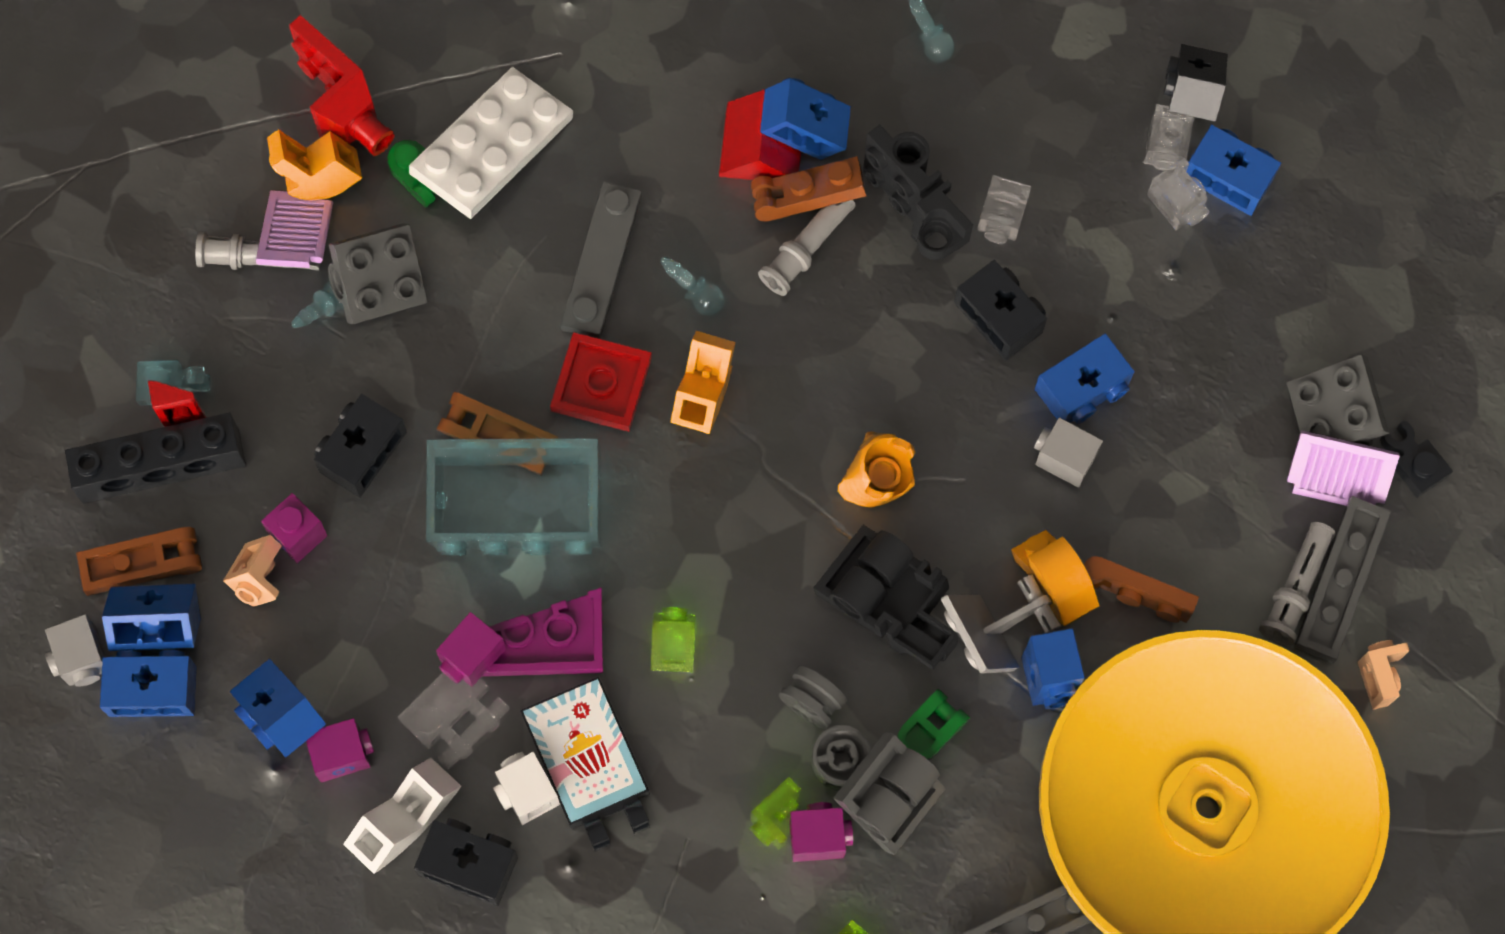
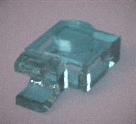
(169, 373)

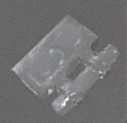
(442, 706)

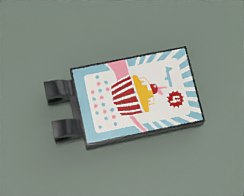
(588, 759)

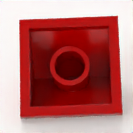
(746, 150)

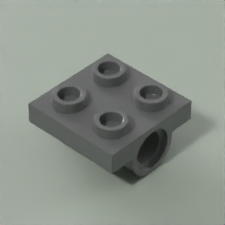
(376, 273)
(1340, 402)
(890, 792)

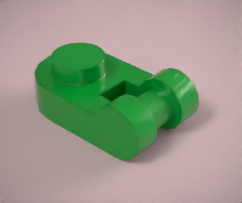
(399, 159)
(922, 735)

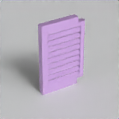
(293, 231)
(1340, 469)

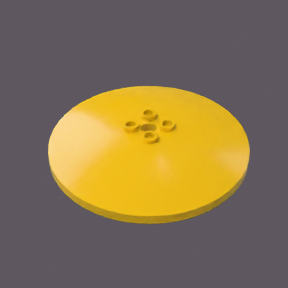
(1225, 722)

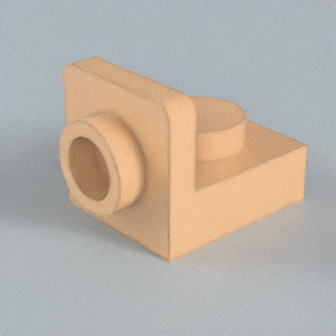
(251, 568)
(1379, 678)

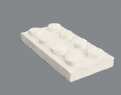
(491, 142)

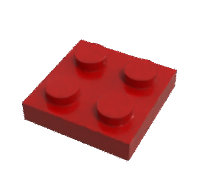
(601, 382)

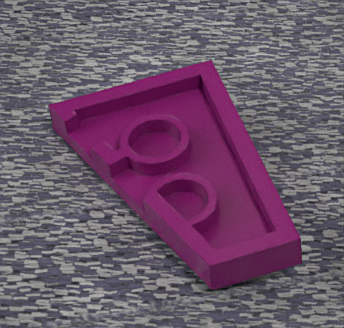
(553, 640)

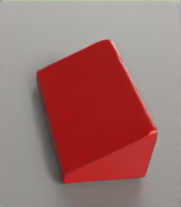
(174, 404)

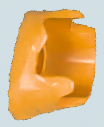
(879, 471)

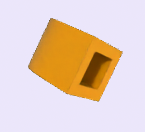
(315, 171)
(704, 382)
(1058, 574)

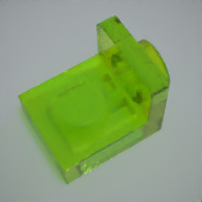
(673, 640)
(774, 806)

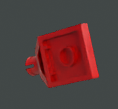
(347, 103)

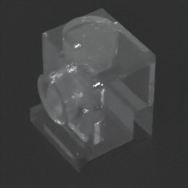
(1167, 138)
(1179, 196)
(1003, 198)

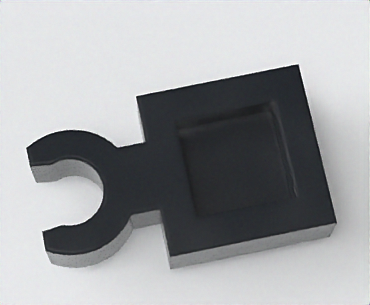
(1418, 465)

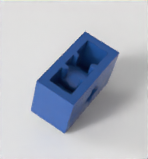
(805, 118)
(1239, 186)
(1095, 363)
(151, 617)
(1052, 668)
(168, 696)
(276, 708)

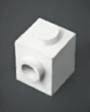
(525, 787)

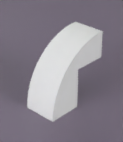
(404, 817)

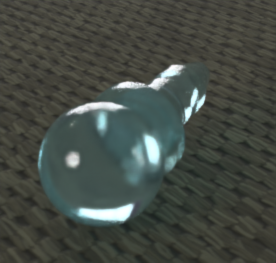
(938, 44)
(706, 298)
(323, 303)

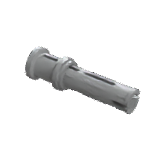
(231, 251)
(796, 254)
(1292, 599)

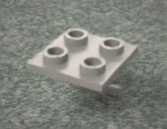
(983, 636)

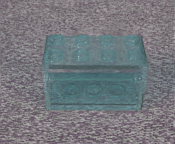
(510, 452)

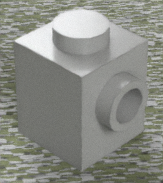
(1067, 451)
(75, 651)

